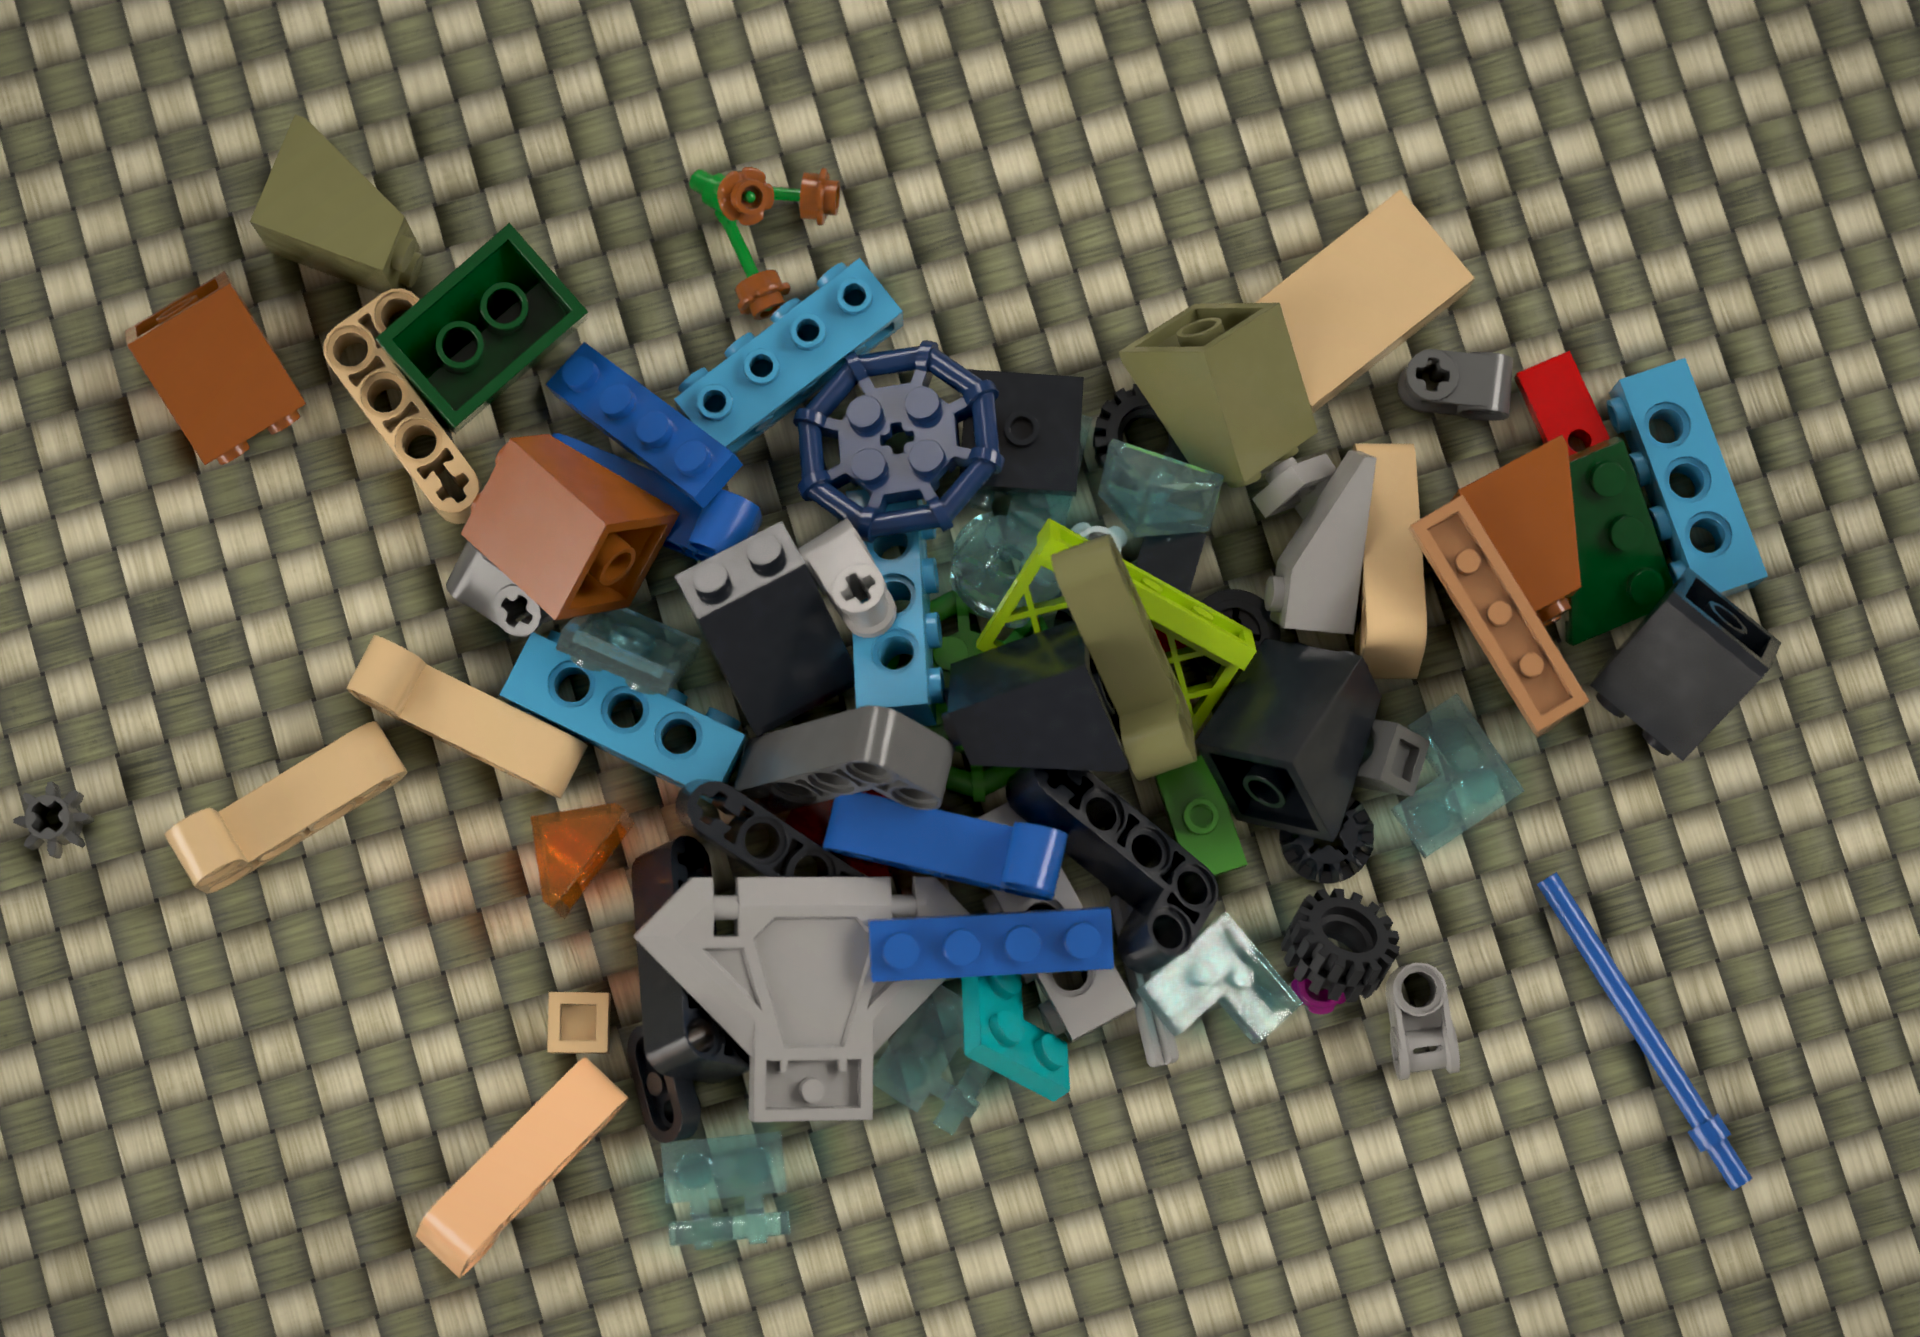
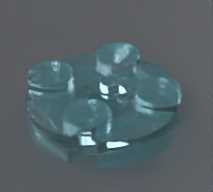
(977, 575)

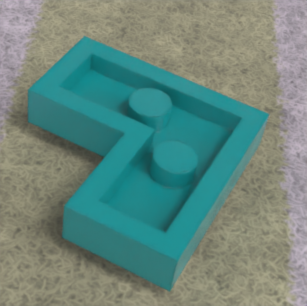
(1008, 1043)

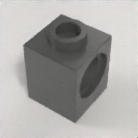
(1392, 759)

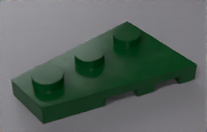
(1616, 544)

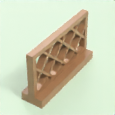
(1499, 615)

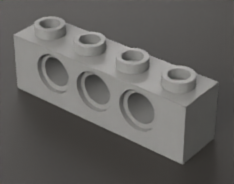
(1104, 992)

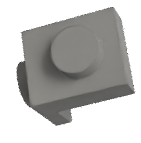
(1294, 485)

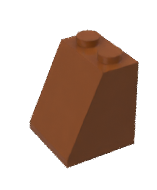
(215, 370)
(1532, 525)
(567, 527)

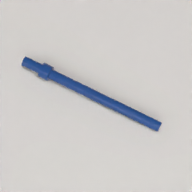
(1707, 1131)

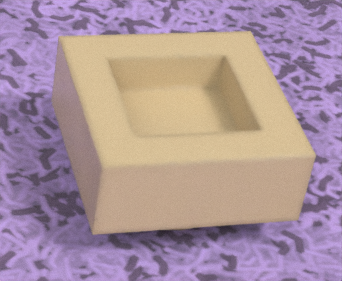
(579, 1022)

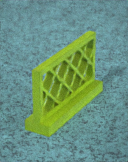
(1168, 609)

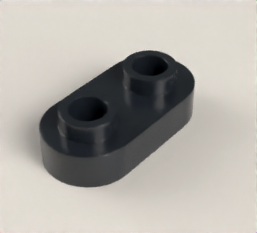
(666, 1102)

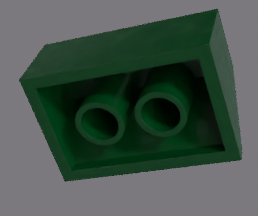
(482, 328)

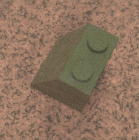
(332, 217)
(1225, 387)

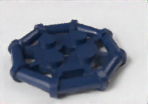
(892, 410)

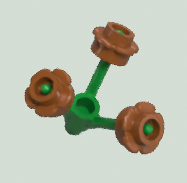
(745, 198)

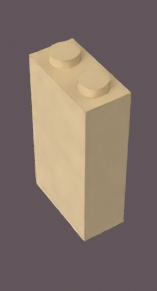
(1367, 295)

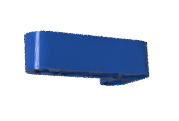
(697, 530)
(947, 845)

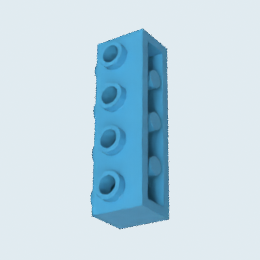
(791, 357)

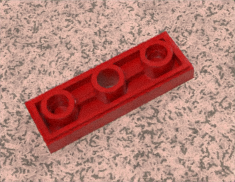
(1561, 402)

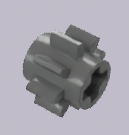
(39, 825)

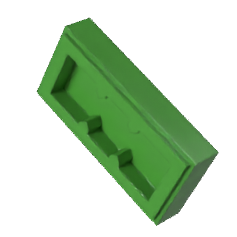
(1201, 817)

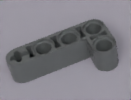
(846, 756)

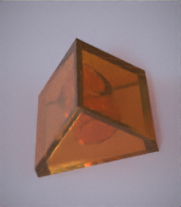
(574, 848)

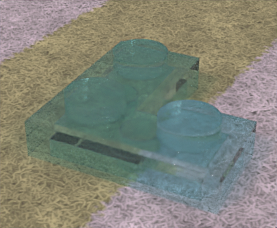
(1469, 782)
(1222, 969)

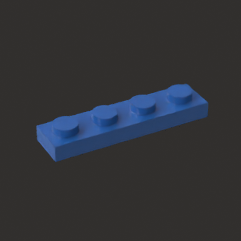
(644, 425)
(990, 944)

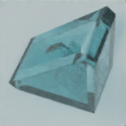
(1158, 492)

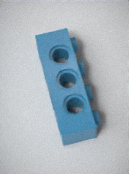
(1672, 396)
(915, 631)
(535, 690)

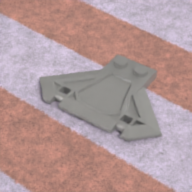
(796, 981)

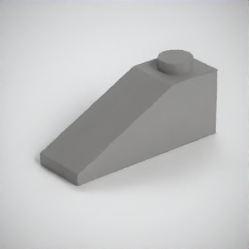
(1323, 561)

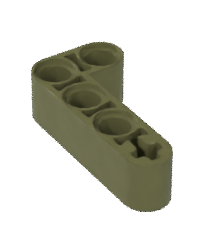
(1128, 657)

